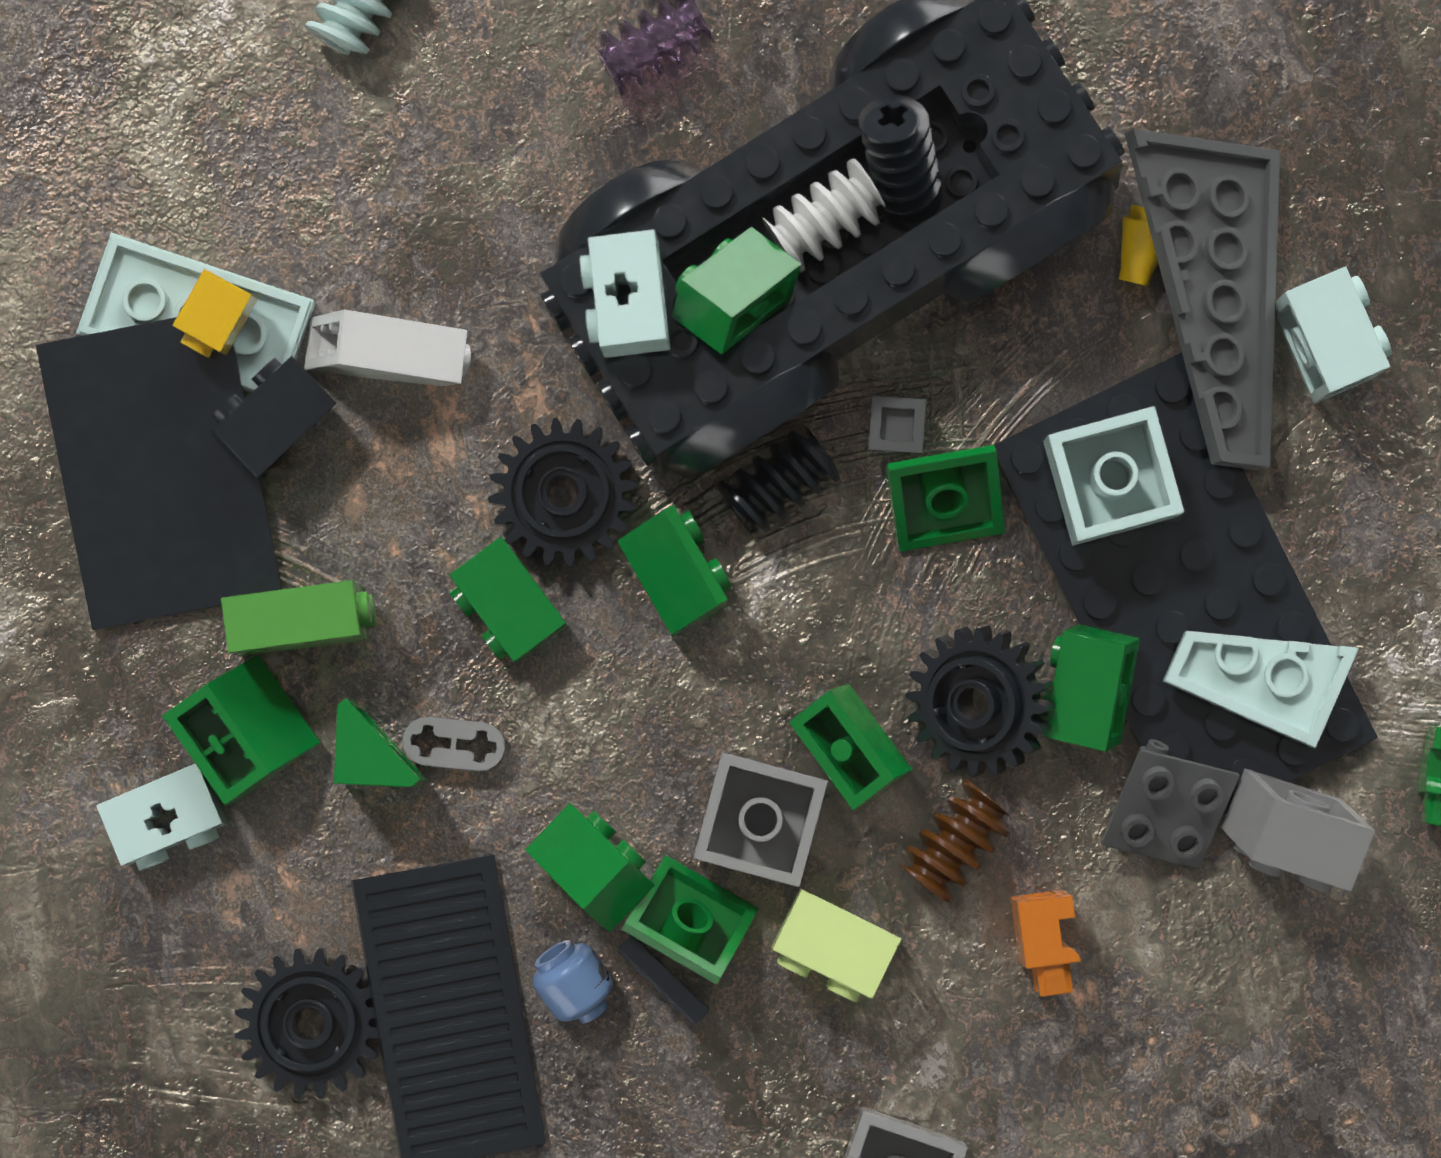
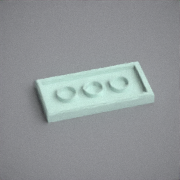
(152, 284)

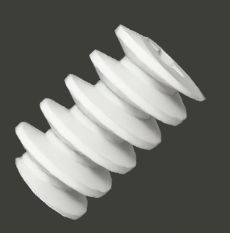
(826, 214)

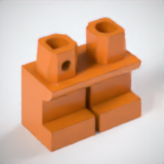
(1040, 942)

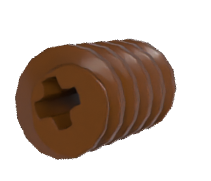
(956, 841)

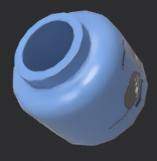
(572, 982)

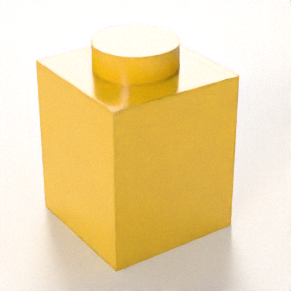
(213, 314)

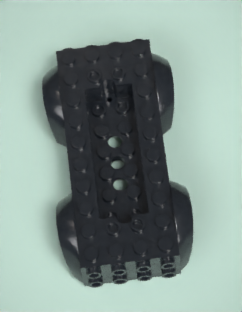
(1017, 181)

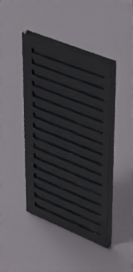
(448, 1010)

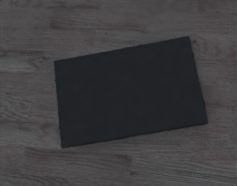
(149, 492)

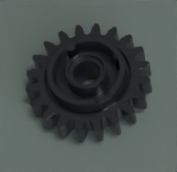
(557, 458)
(1011, 694)
(275, 1027)

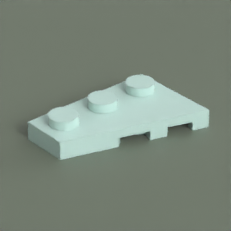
(1264, 680)

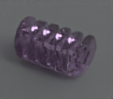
(651, 41)

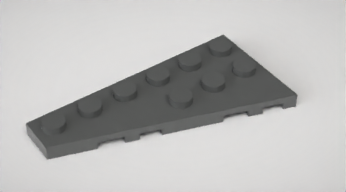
(1217, 254)

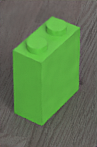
(297, 618)

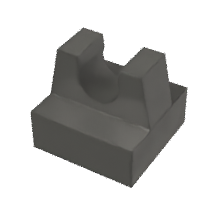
(896, 425)

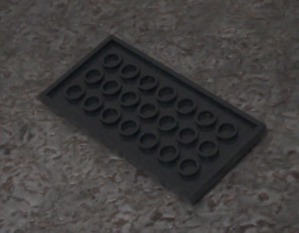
(1199, 572)

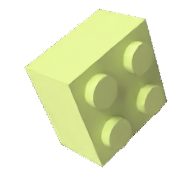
(834, 944)

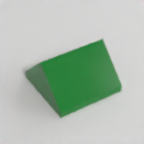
(945, 498)
(367, 754)
(691, 919)

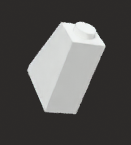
(386, 348)

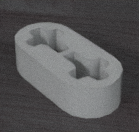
(453, 757)

